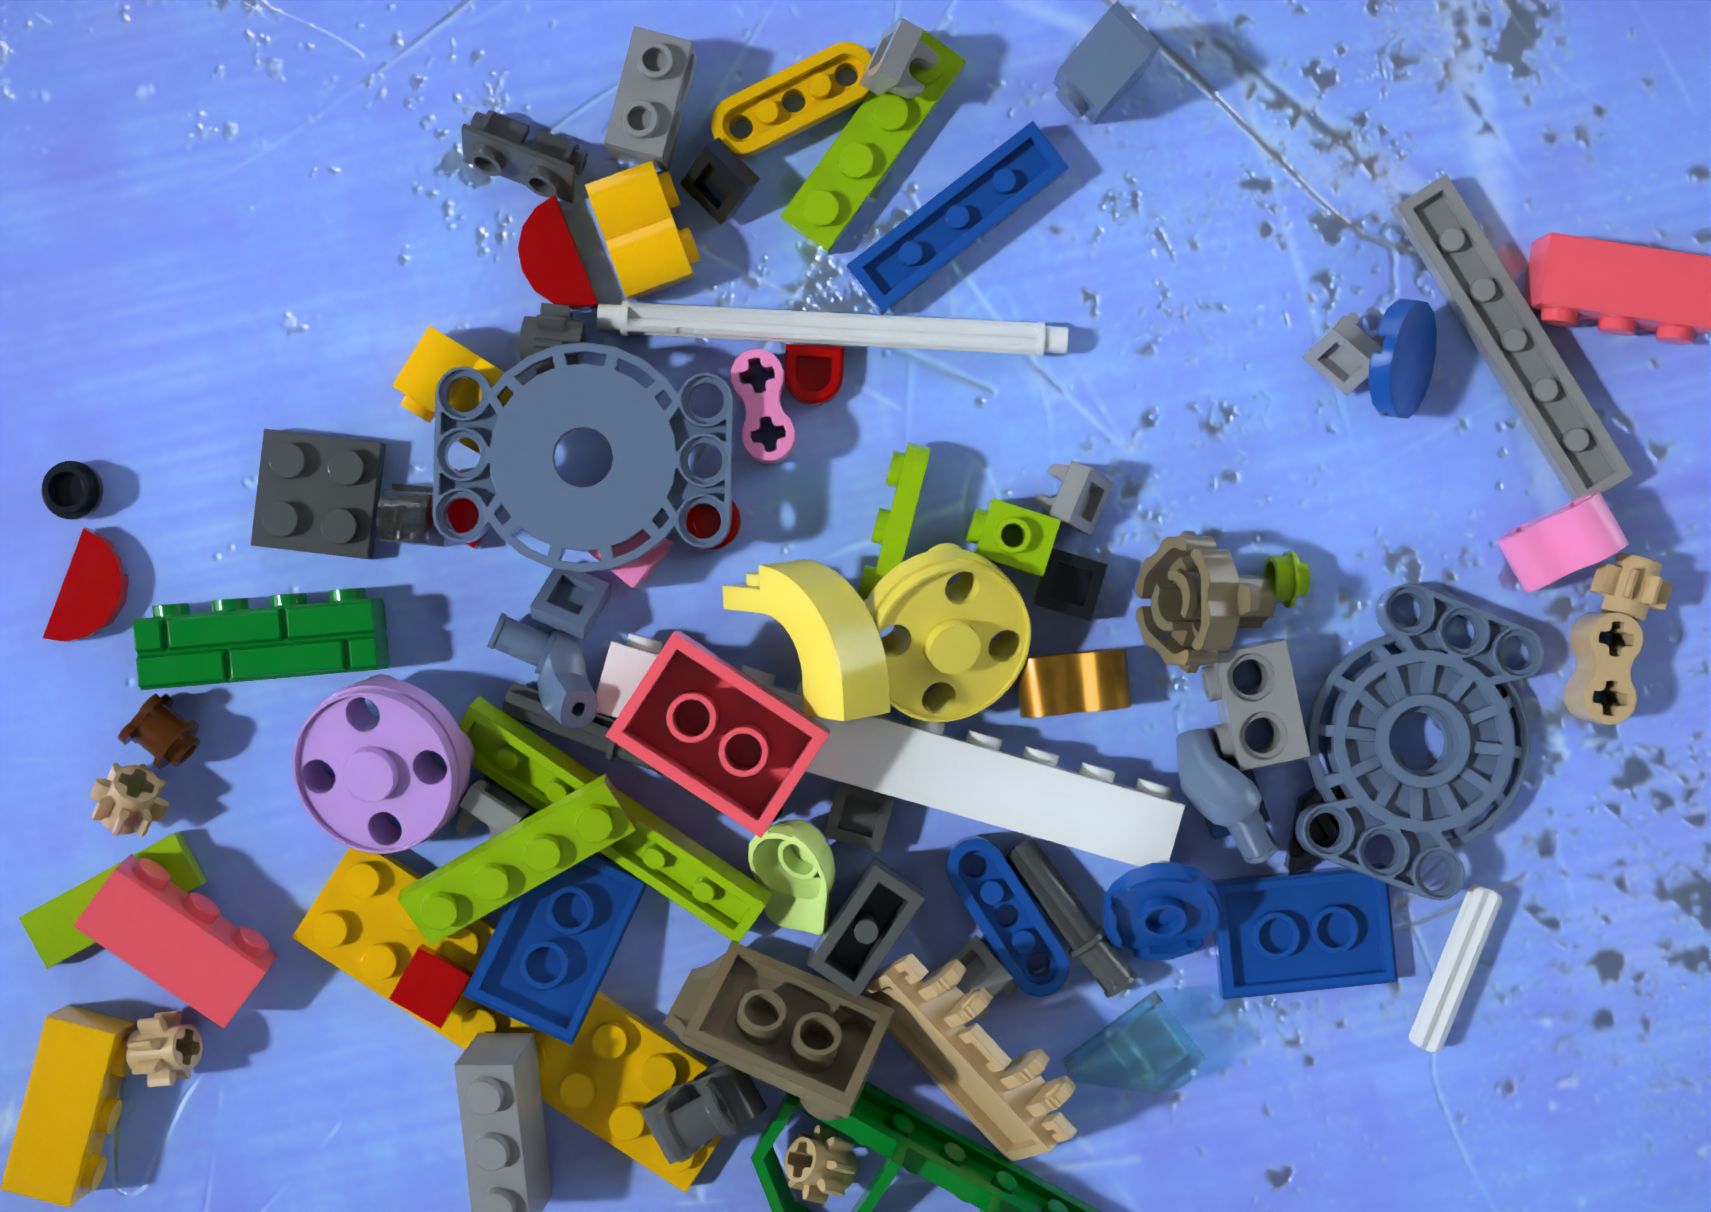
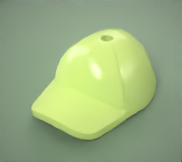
(800, 872)

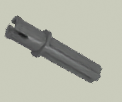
(525, 705)
(1070, 918)

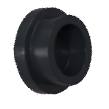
(72, 490)

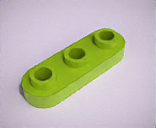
(894, 525)

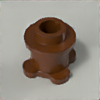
(162, 732)

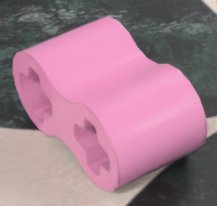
(763, 406)
(1562, 541)

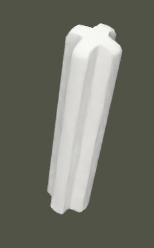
(1455, 968)

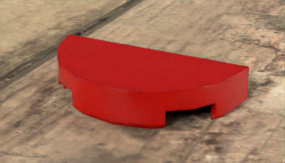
(552, 259)
(90, 592)

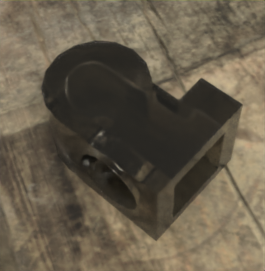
(407, 516)

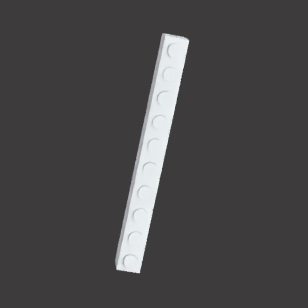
(959, 774)

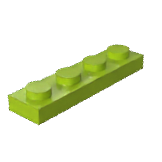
(867, 152)
(517, 860)

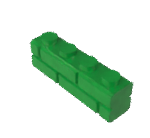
(261, 642)

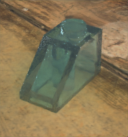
(1138, 1051)

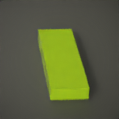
(52, 923)

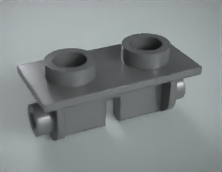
(497, 148)

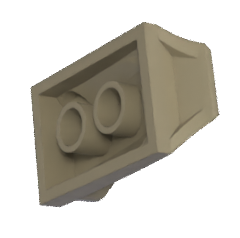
(782, 1028)

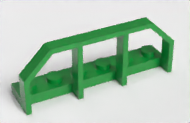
(923, 1149)

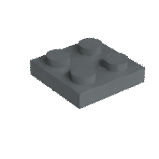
(318, 494)

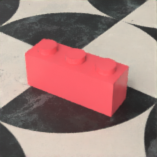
(1619, 287)
(176, 939)

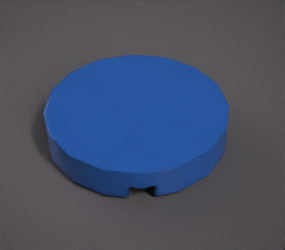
(1406, 364)
(1161, 910)

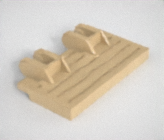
(996, 1093)

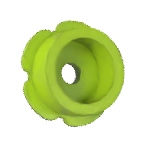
(1287, 577)

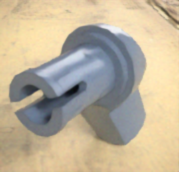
(561, 665)
(1223, 794)

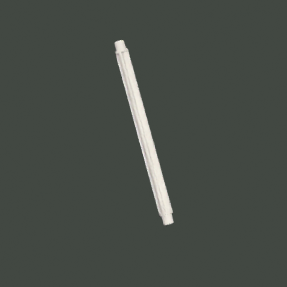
(832, 328)

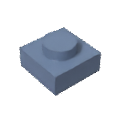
(570, 601)

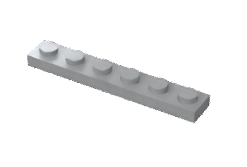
(1511, 339)

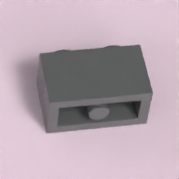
(865, 927)

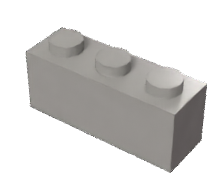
(503, 1123)

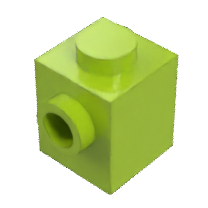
(1013, 536)

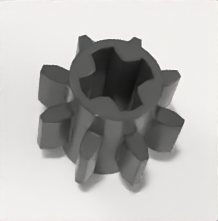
(548, 329)

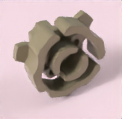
(1205, 604)

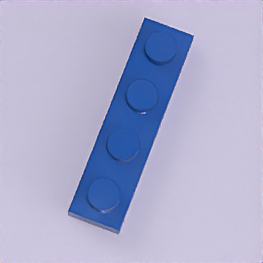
(957, 217)

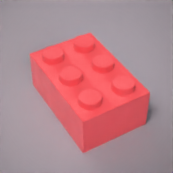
(718, 733)

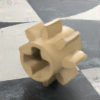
(1631, 586)
(129, 799)
(164, 1049)
(820, 1164)

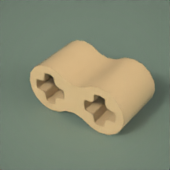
(1603, 667)

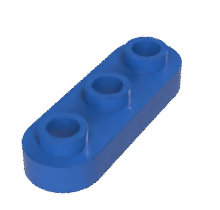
(1013, 941)

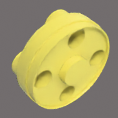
(947, 633)

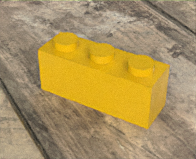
(69, 1107)

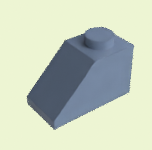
(1105, 64)

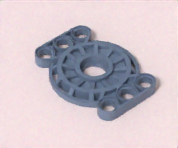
(520, 447)
(1477, 731)

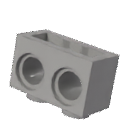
(651, 98)
(1272, 698)

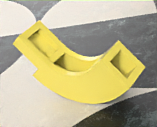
(832, 632)

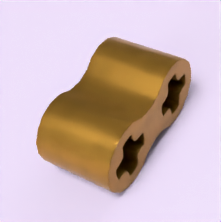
(1074, 683)

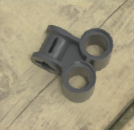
(701, 1109)

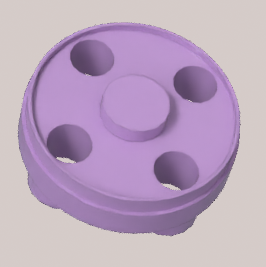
(381, 765)

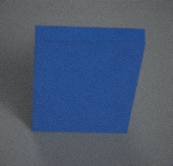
(1303, 932)
(557, 947)

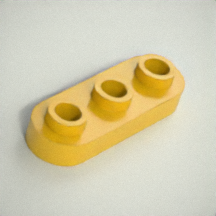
(811, 80)

